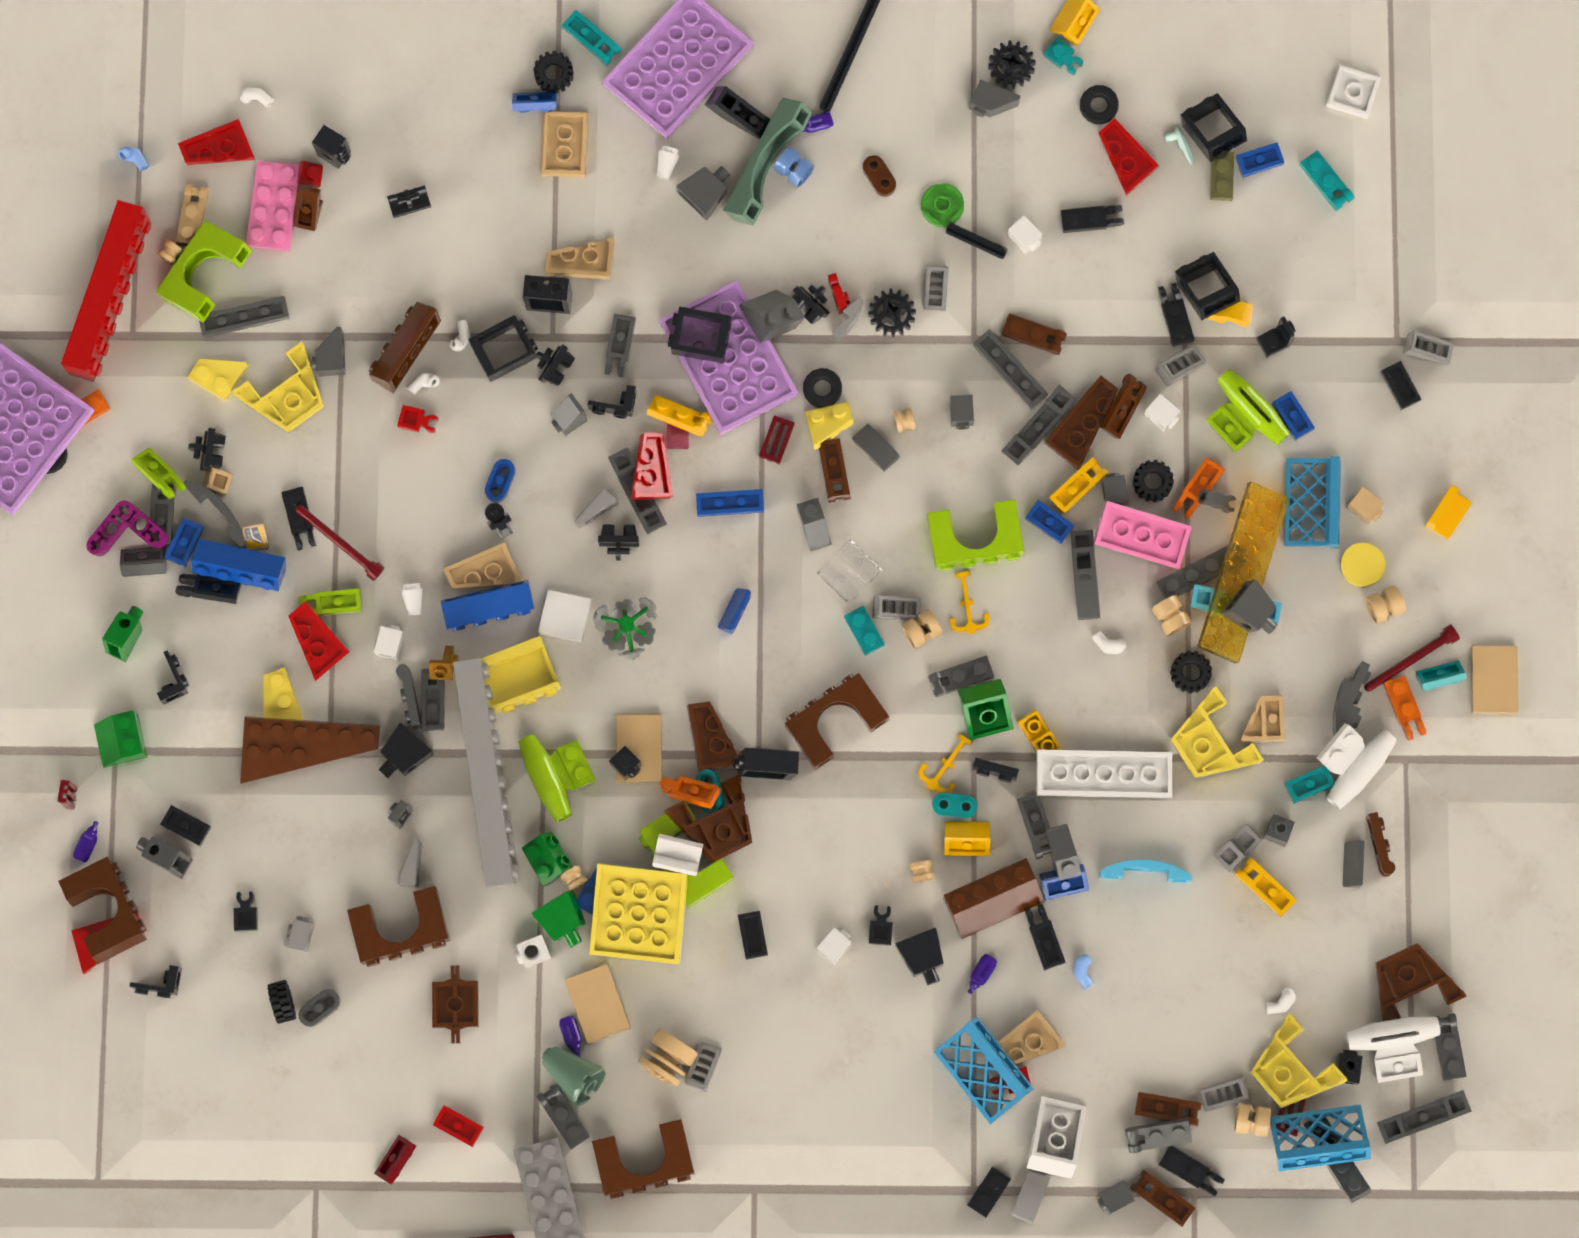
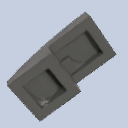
(876, 447)

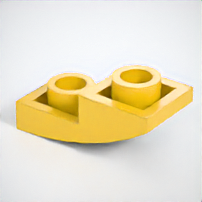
(1238, 313)
(1037, 732)

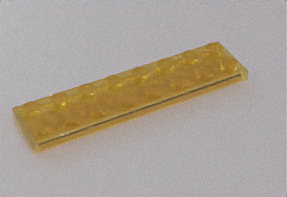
(1245, 560)

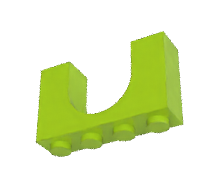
(206, 244)
(950, 553)
(698, 886)

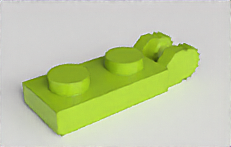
(157, 472)
(335, 601)

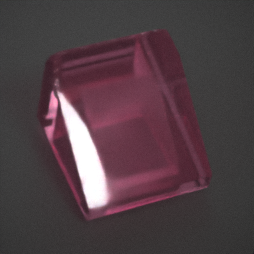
(676, 438)

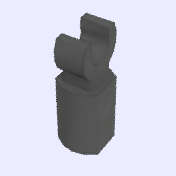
(1216, 500)

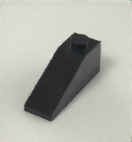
(737, 111)

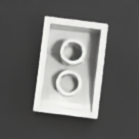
(1056, 1137)

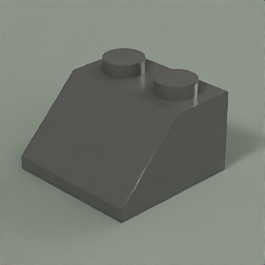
(772, 314)

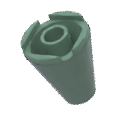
(573, 1074)

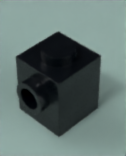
(625, 763)
(1350, 1065)

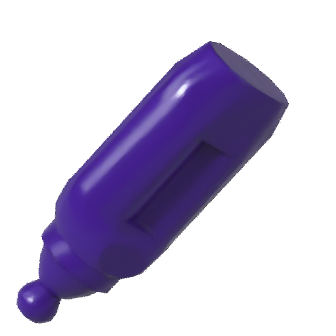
(819, 122)
(86, 843)
(982, 972)
(571, 1034)

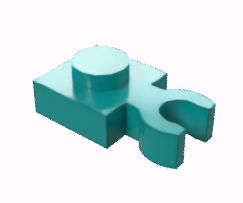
(1061, 54)

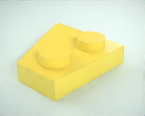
(218, 375)
(828, 422)

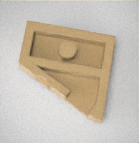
(1266, 721)

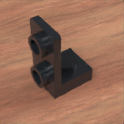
(1277, 338)
(627, 399)
(170, 691)
(172, 982)

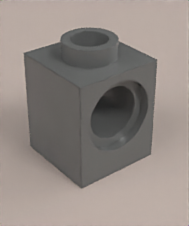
(961, 411)
(1115, 489)
(1279, 830)
(1115, 1197)

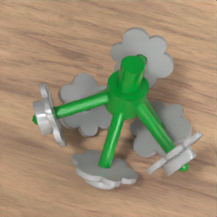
(626, 616)

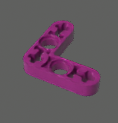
(130, 521)

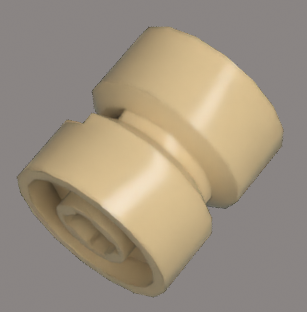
(1387, 604)
(1172, 617)
(914, 632)
(1261, 1119)

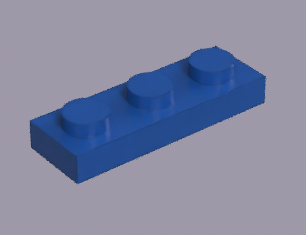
(730, 503)

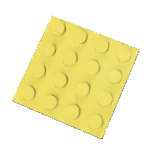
(638, 913)

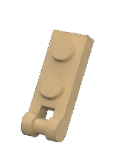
(191, 213)

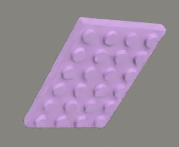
(677, 64)
(752, 372)

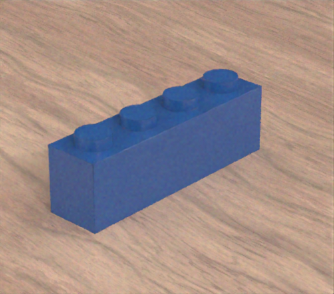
(238, 565)
(487, 604)

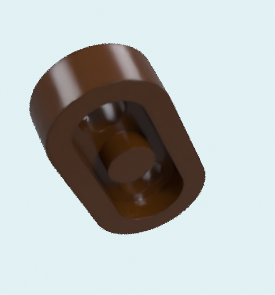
(878, 175)

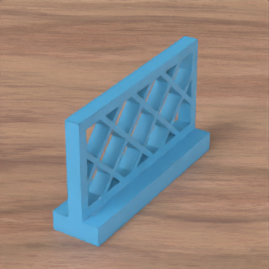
(1332, 497)
(997, 1057)
(1343, 1151)

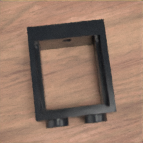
(1224, 142)
(551, 298)
(1216, 301)
(495, 331)
(697, 353)
(767, 764)

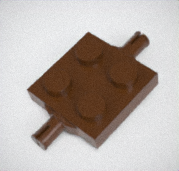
(455, 1004)

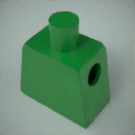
(123, 634)
(562, 918)

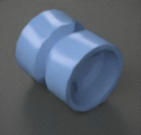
(787, 162)

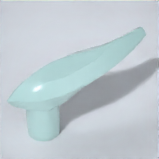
(1179, 135)

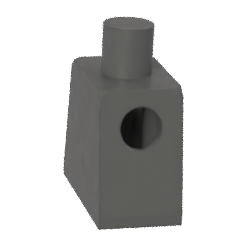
(704, 190)
(1251, 608)
(164, 856)

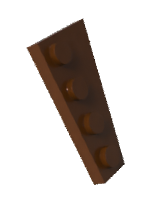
(1079, 428)

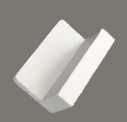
(677, 854)

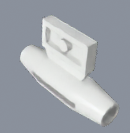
(1354, 762)
(1394, 1045)

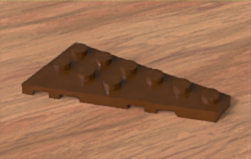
(286, 745)

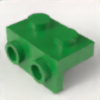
(547, 857)

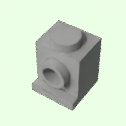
(299, 934)

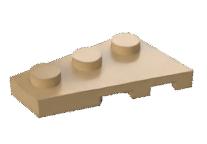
(585, 261)

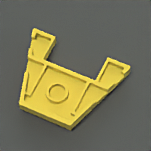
(290, 401)
(1203, 746)
(1285, 1075)

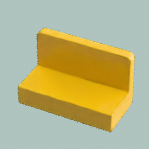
(1075, 19)
(1449, 513)
(967, 838)

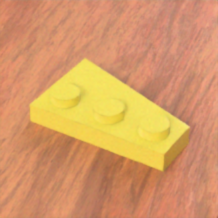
(279, 696)

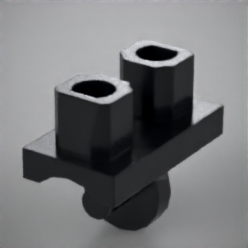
(409, 201)
(816, 309)
(560, 356)
(211, 440)
(498, 519)
(608, 539)

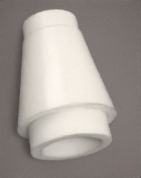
(666, 161)
(412, 598)

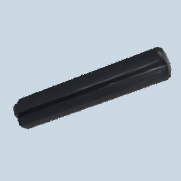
(976, 240)

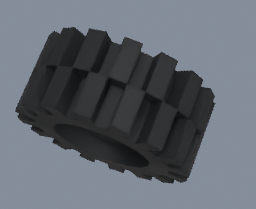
(553, 84)
(1146, 492)
(1191, 658)
(281, 1001)

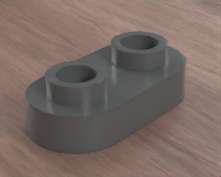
(319, 1007)

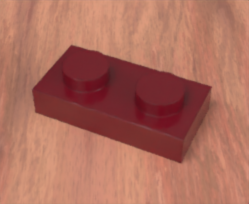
(395, 1159)

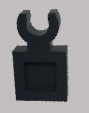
(246, 916)
(880, 930)

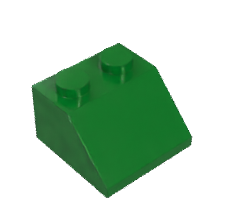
(985, 709)
(120, 739)

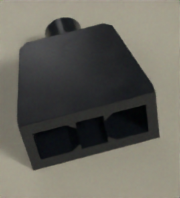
(403, 752)
(922, 955)

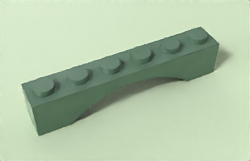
(786, 123)

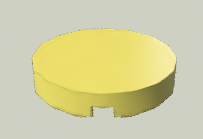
(1362, 564)

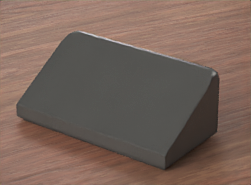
(142, 561)
(1353, 864)

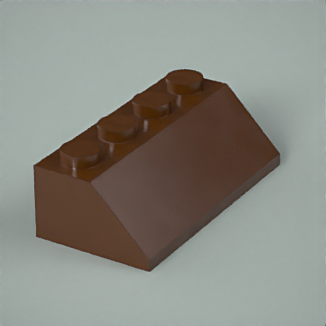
(405, 346)
(993, 898)

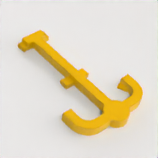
(970, 627)
(932, 784)

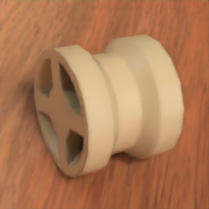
(170, 252)
(904, 420)
(922, 871)
(574, 878)

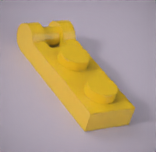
(679, 415)
(1078, 486)
(1266, 887)

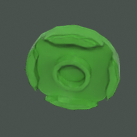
(942, 205)

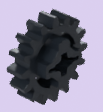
(1004, 61)
(900, 309)

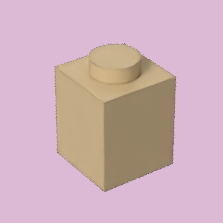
(1366, 506)

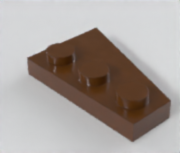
(710, 740)

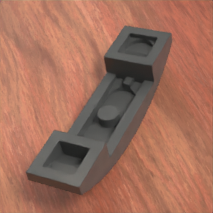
(1039, 425)
(202, 493)
(647, 509)
(1424, 1117)

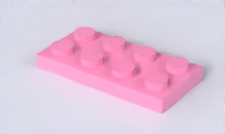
(273, 206)
(1142, 535)

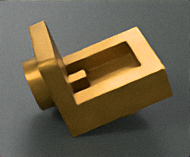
(443, 668)

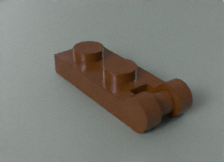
(1033, 334)
(1123, 406)
(834, 469)
(1380, 845)
(1166, 1108)
(1163, 1198)

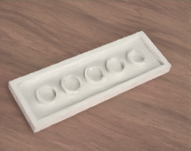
(1104, 773)

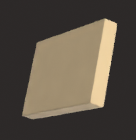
(564, 144)
(1494, 679)
(644, 739)
(597, 1004)

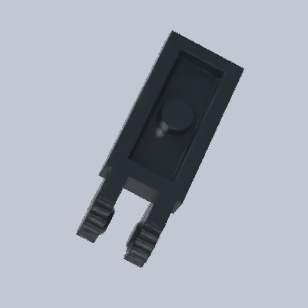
(1090, 218)
(1176, 317)
(298, 525)
(208, 588)
(1045, 940)
(1189, 1169)

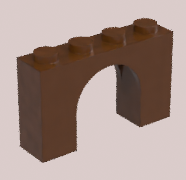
(853, 694)
(125, 928)
(430, 931)
(676, 1163)

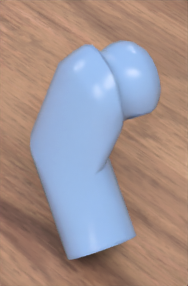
(133, 155)
(1080, 970)

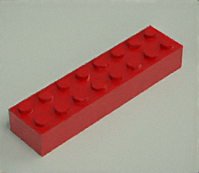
(106, 291)

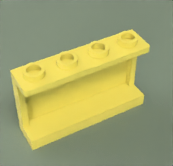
(520, 675)

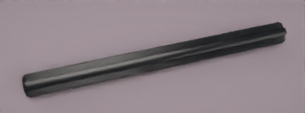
(848, 55)

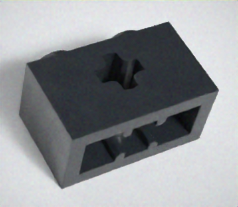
(331, 147)

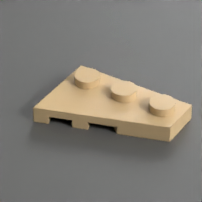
(484, 569)
(1031, 1039)

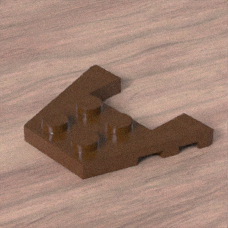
(720, 831)
(1408, 974)

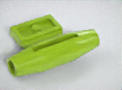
(1245, 414)
(555, 773)

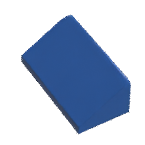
(734, 610)
(1055, 888)

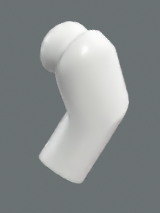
(256, 94)
(461, 340)
(426, 380)
(1109, 646)
(1284, 1003)

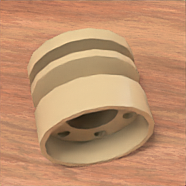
(667, 1057)

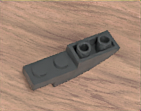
(1085, 575)
(1347, 695)
(1345, 1174)

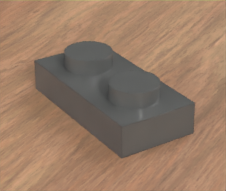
(399, 813)

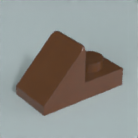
(307, 207)

